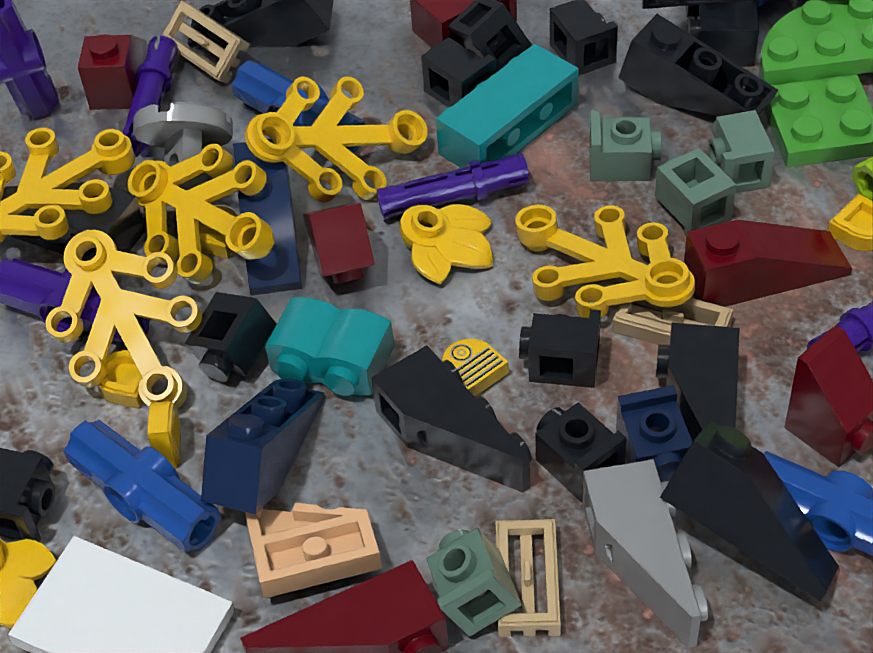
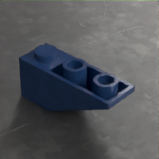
(257, 446)

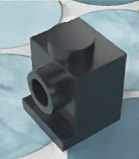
(491, 30)
(582, 36)
(454, 71)
(230, 335)
(562, 349)
(576, 443)
(24, 493)

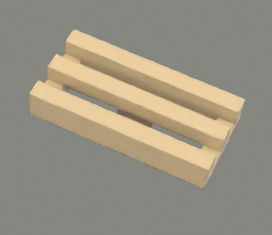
(227, 55)
(656, 326)
(528, 620)

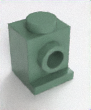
(622, 148)
(742, 150)
(695, 190)
(465, 569)

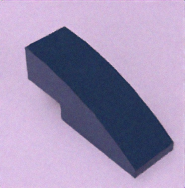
(281, 267)

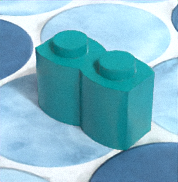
(330, 346)

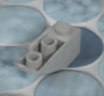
(640, 545)

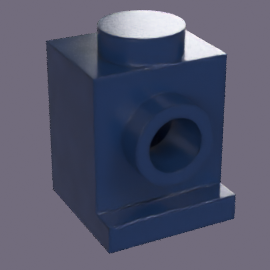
(654, 429)

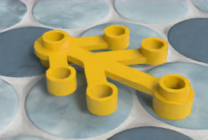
(330, 139)
(110, 154)
(157, 185)
(661, 283)
(119, 311)

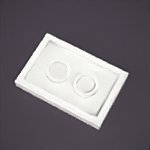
(117, 606)

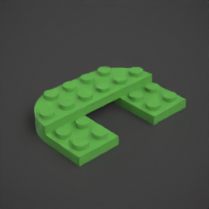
(815, 66)

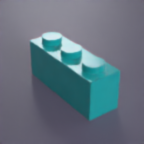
(508, 108)

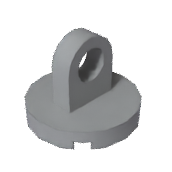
(182, 131)

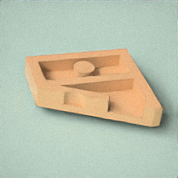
(310, 546)

